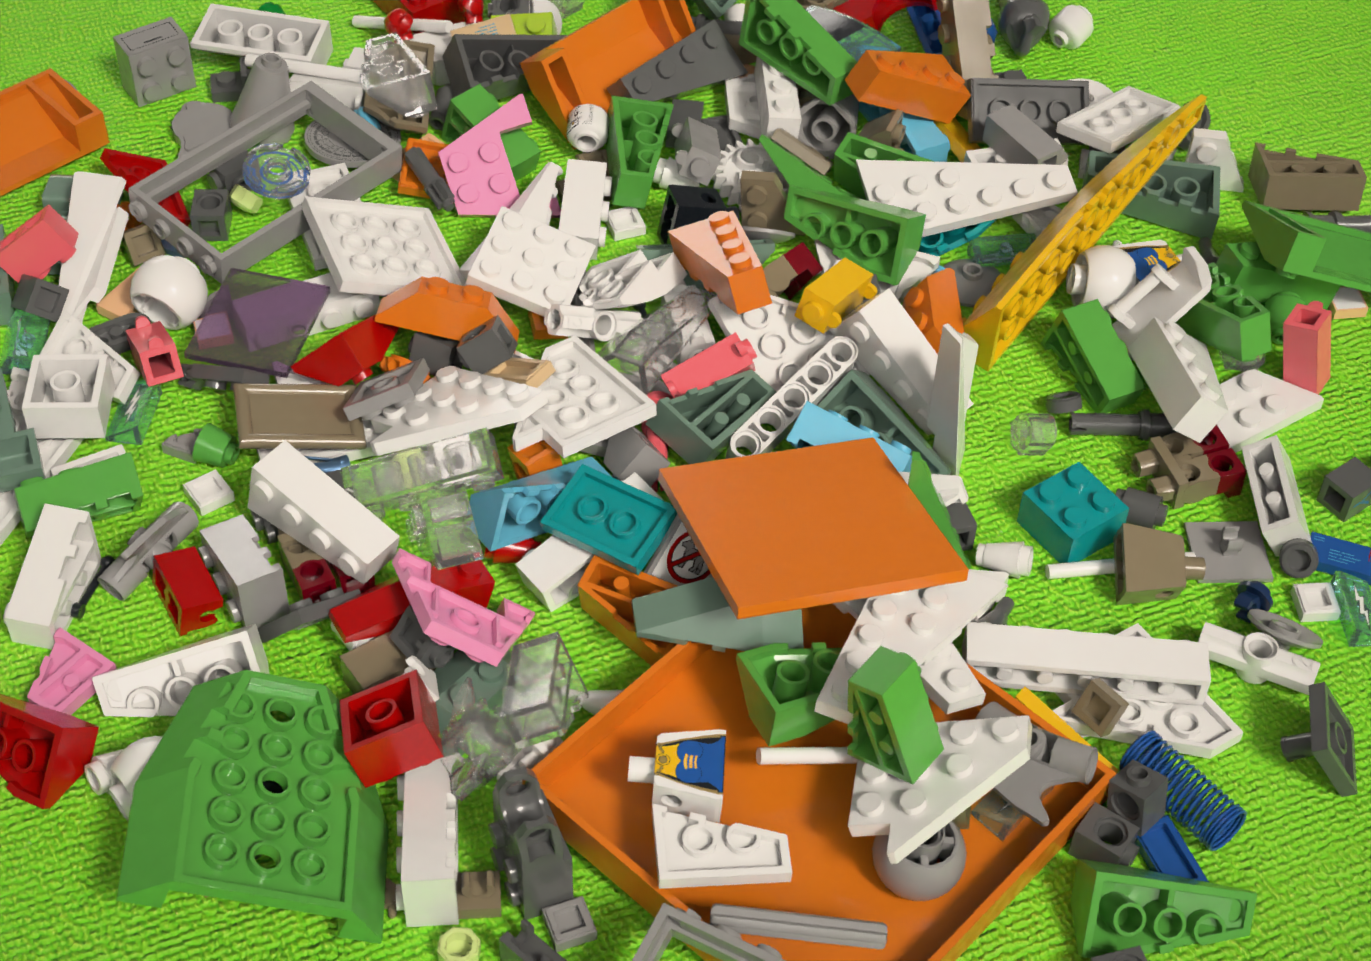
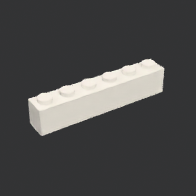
(1070, 659)

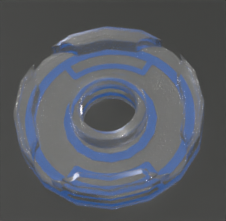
(271, 184)

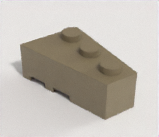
(1305, 182)

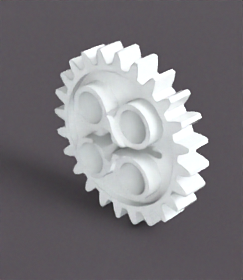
(739, 158)

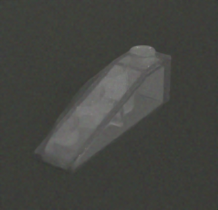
(397, 77)

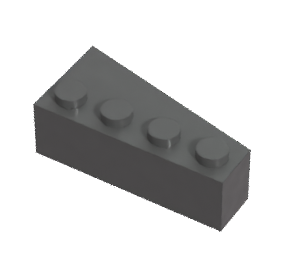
(492, 61)
(687, 67)

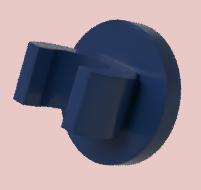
(1252, 596)

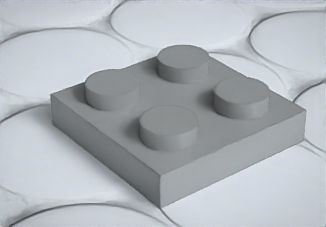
(389, 388)

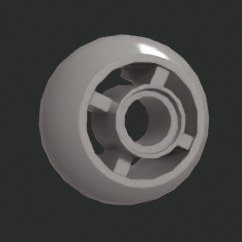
(918, 875)

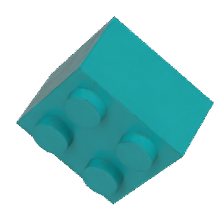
(1072, 514)

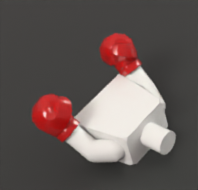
(400, 22)

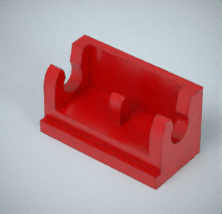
(186, 589)

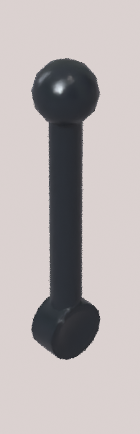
(78, 609)

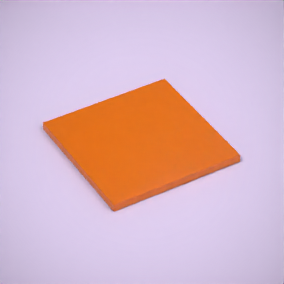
(809, 527)

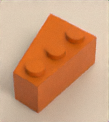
(607, 597)

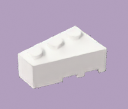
(53, 576)

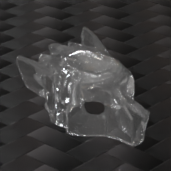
(479, 735)

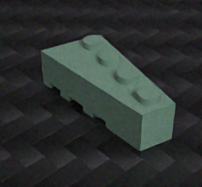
(1175, 197)

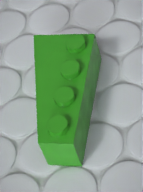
(797, 47)
(634, 147)
(1229, 320)

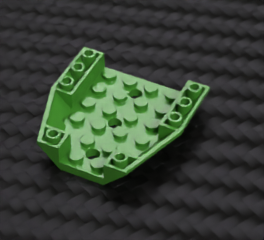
(207, 815)

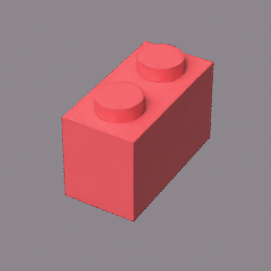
(38, 245)

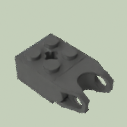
(529, 845)

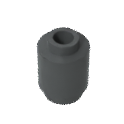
(1144, 507)

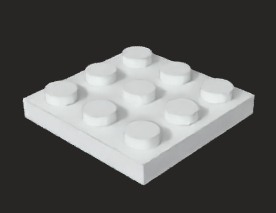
(530, 262)

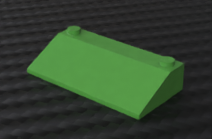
(1311, 246)

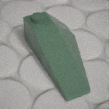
(868, 405)
(703, 616)

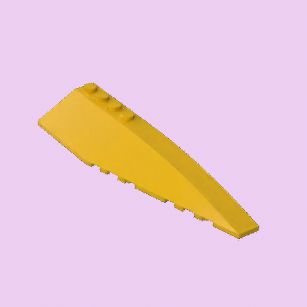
(1078, 226)

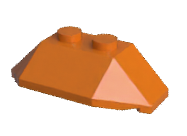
(935, 304)
(441, 308)

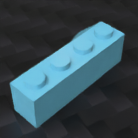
(921, 134)
(516, 508)

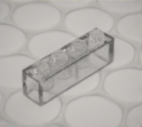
(399, 477)

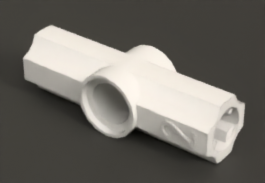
(588, 321)
(1259, 658)

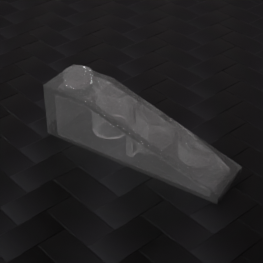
(658, 338)

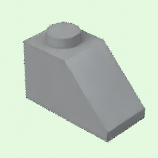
(632, 453)

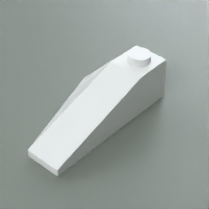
(164, 681)

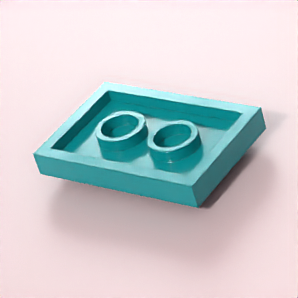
(609, 519)

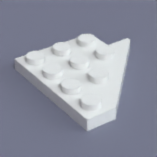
(778, 339)
(1187, 727)

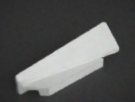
(100, 234)

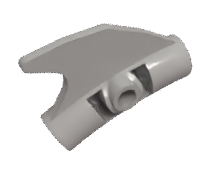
(137, 559)
(1051, 763)

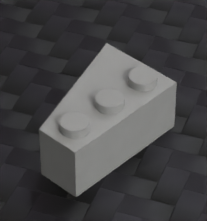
(243, 572)

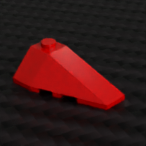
(348, 354)
(383, 605)
(42, 750)

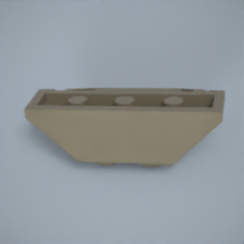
(393, 119)

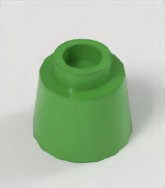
(215, 447)

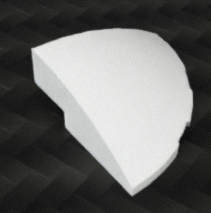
(630, 280)

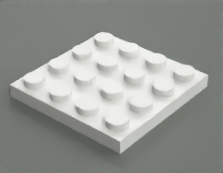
(379, 245)

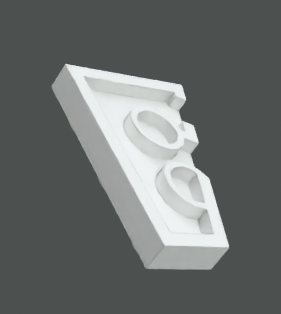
(74, 338)
(715, 854)

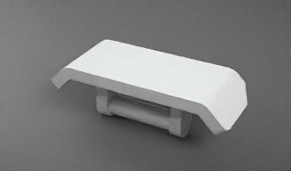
(1162, 296)

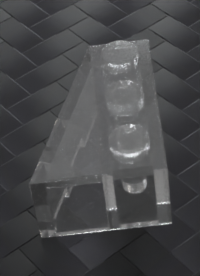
(444, 527)

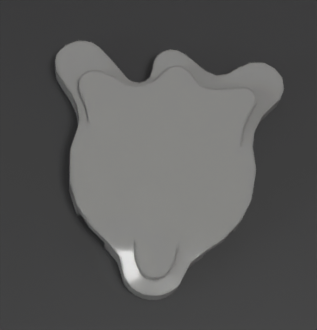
(198, 124)

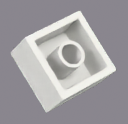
(69, 395)

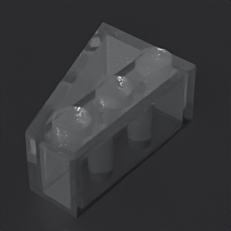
(540, 691)

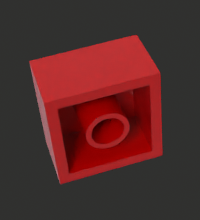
(390, 729)

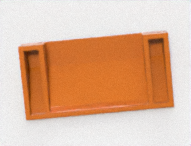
(602, 52)
(45, 128)

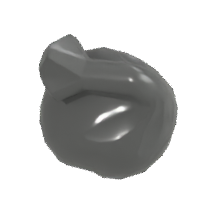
(1023, 24)

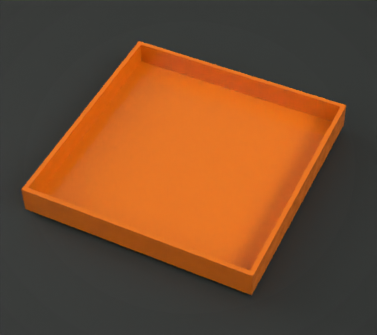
(810, 803)

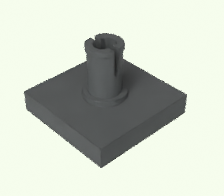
(1329, 740)

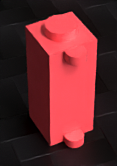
(1307, 346)
(154, 352)
(714, 363)

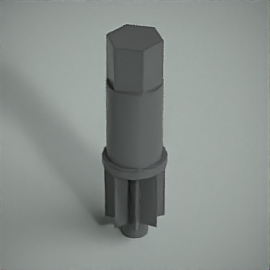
(433, 184)

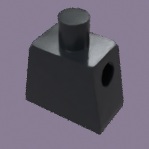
(688, 205)

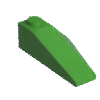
(796, 170)
(1159, 911)

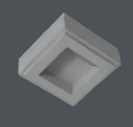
(569, 924)

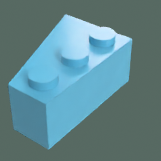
(823, 427)

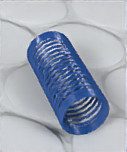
(1223, 827)

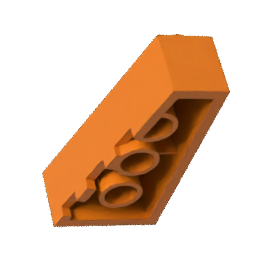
(909, 82)
(723, 260)

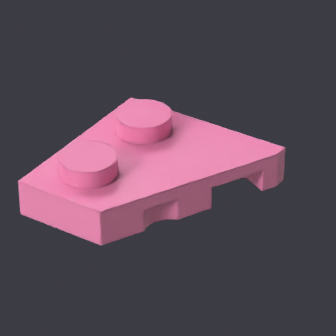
(67, 674)

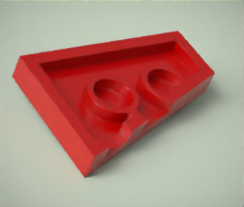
(138, 167)

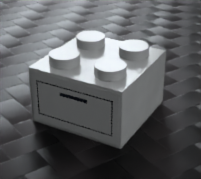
(154, 61)

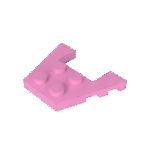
(479, 165)
(456, 620)

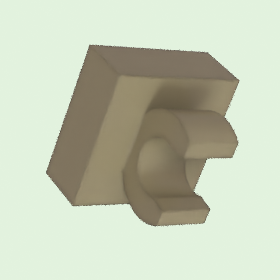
(142, 244)
(1100, 707)
(479, 894)

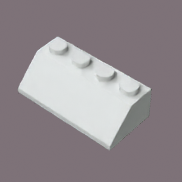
(256, 32)

